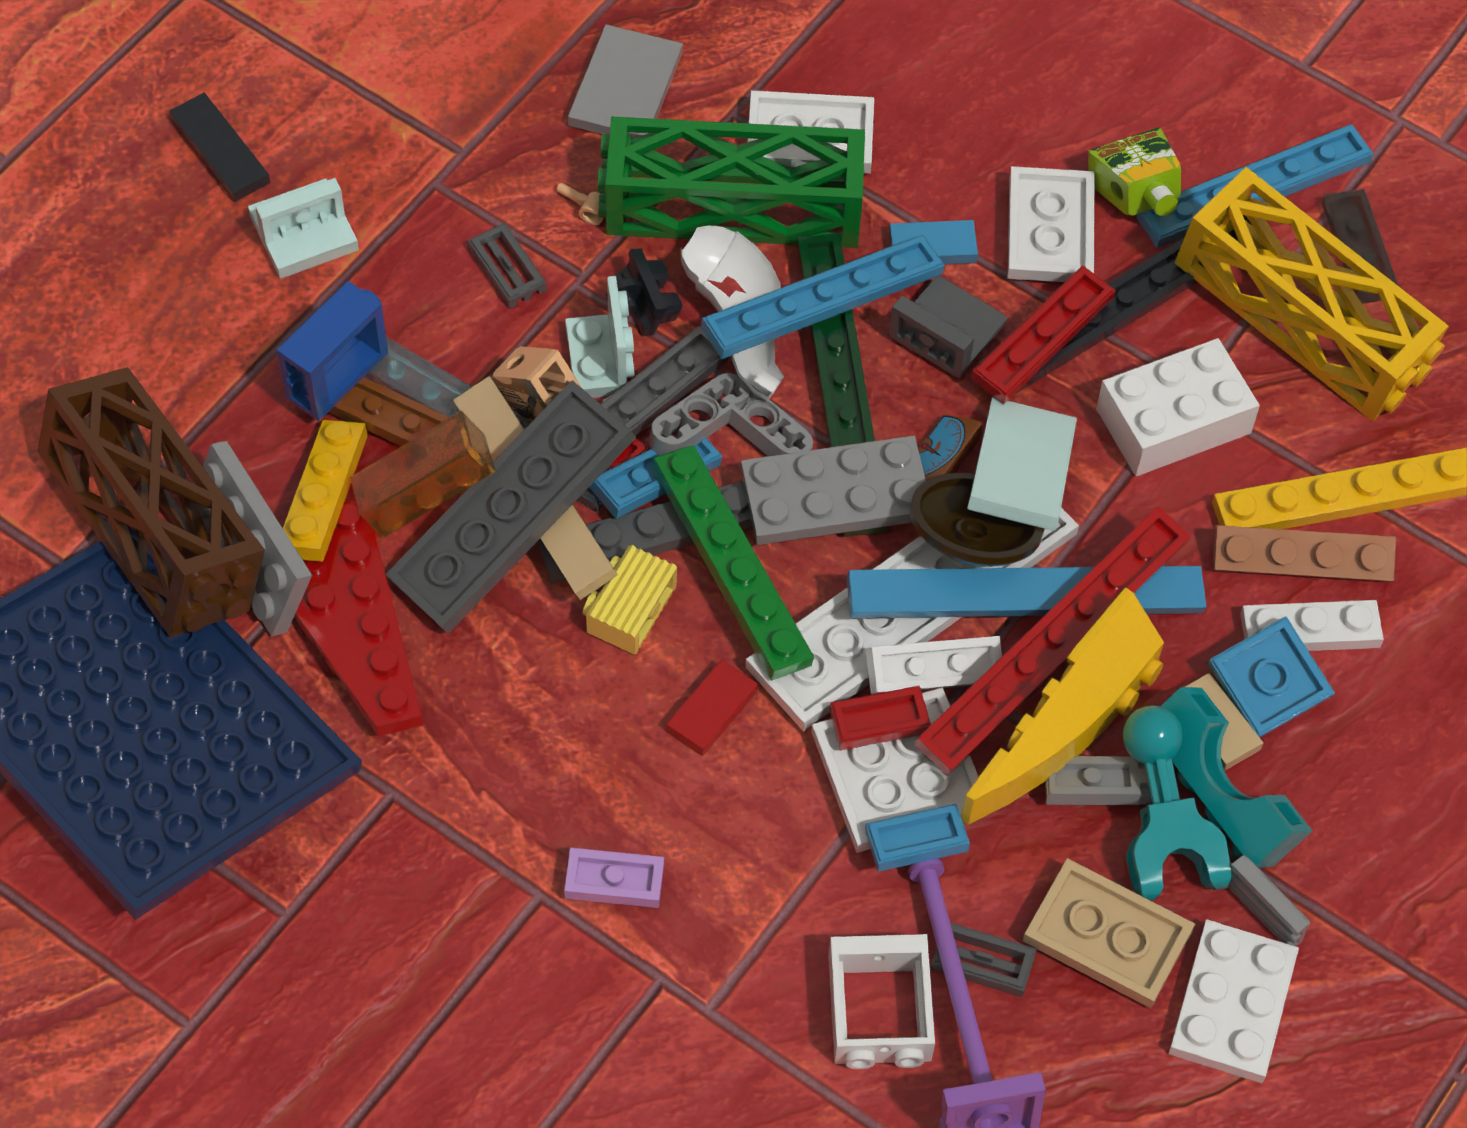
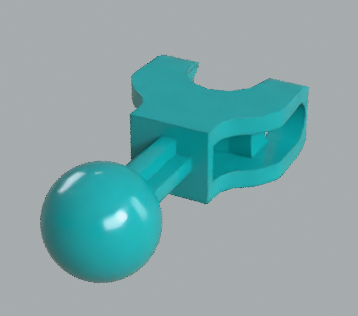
(1169, 824)

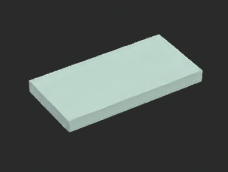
(1023, 464)

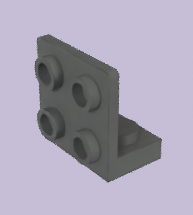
(946, 325)

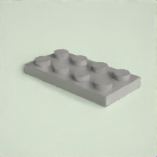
(832, 489)
(282, 571)

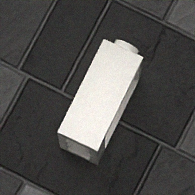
(881, 954)

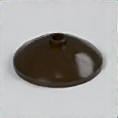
(965, 535)

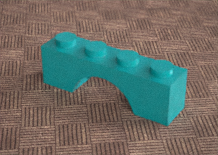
(1259, 827)

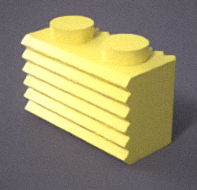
(631, 600)

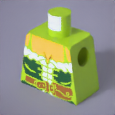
(1138, 173)

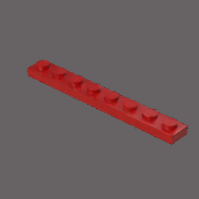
(1049, 642)

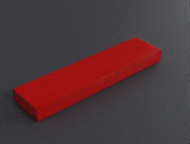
(1043, 334)

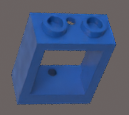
(333, 350)

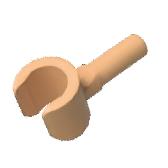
(589, 203)

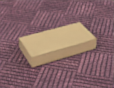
(1239, 738)

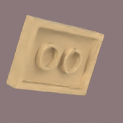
(1108, 933)

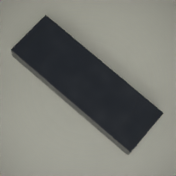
(219, 147)

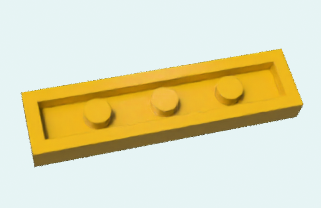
(324, 487)

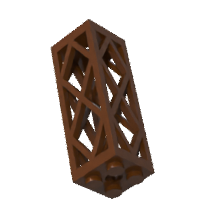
(214, 579)

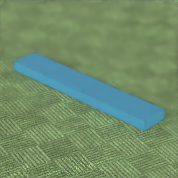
(1284, 171)
(821, 296)

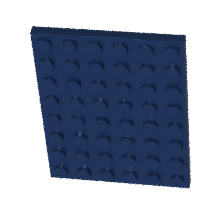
(145, 743)

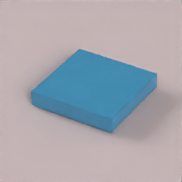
(1271, 677)

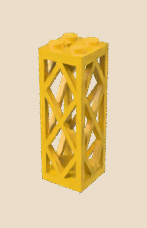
(1345, 318)

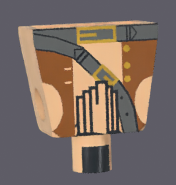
(532, 379)

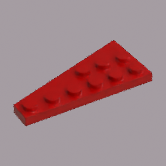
(356, 626)

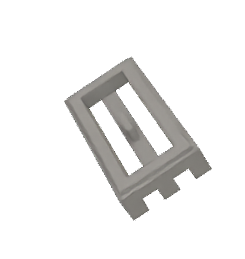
(1267, 902)

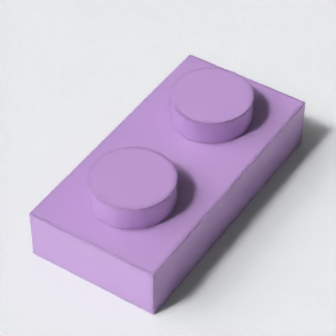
(614, 877)

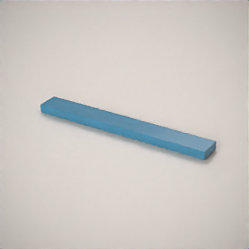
(1003, 591)

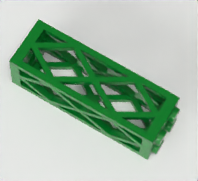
(776, 184)

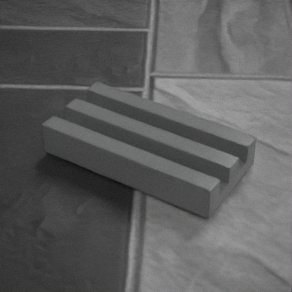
(522, 289)
(998, 945)

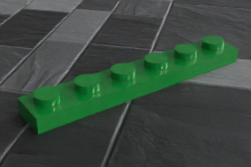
(733, 563)

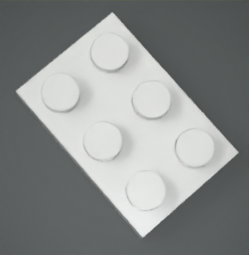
(812, 111)
(1050, 223)
(1234, 1001)

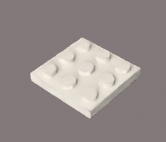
(889, 776)

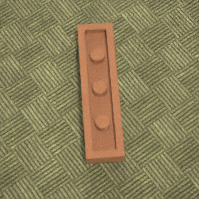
(1304, 553)

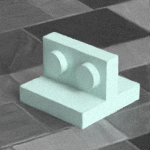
(304, 227)

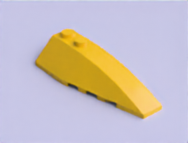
(1097, 685)

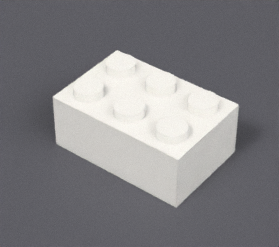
(1177, 407)

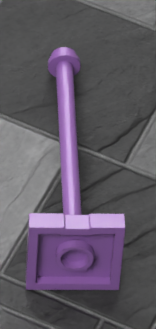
(986, 1102)

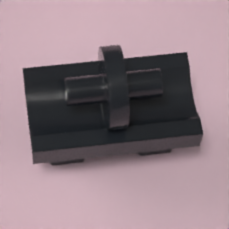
(642, 283)

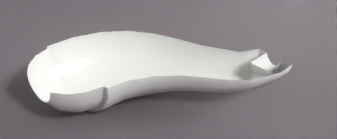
(721, 253)

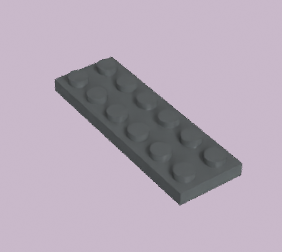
(512, 507)

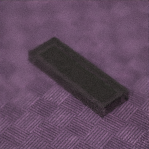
(1355, 225)

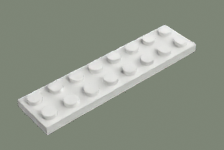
(841, 641)

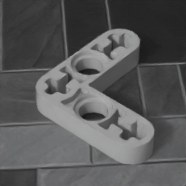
(733, 411)

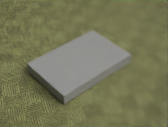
(625, 79)

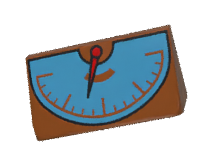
(948, 445)

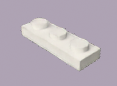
(1321, 624)
(931, 663)

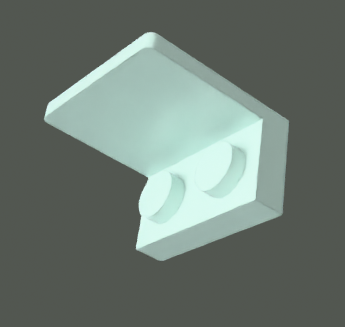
(602, 346)

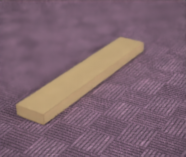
(569, 537)

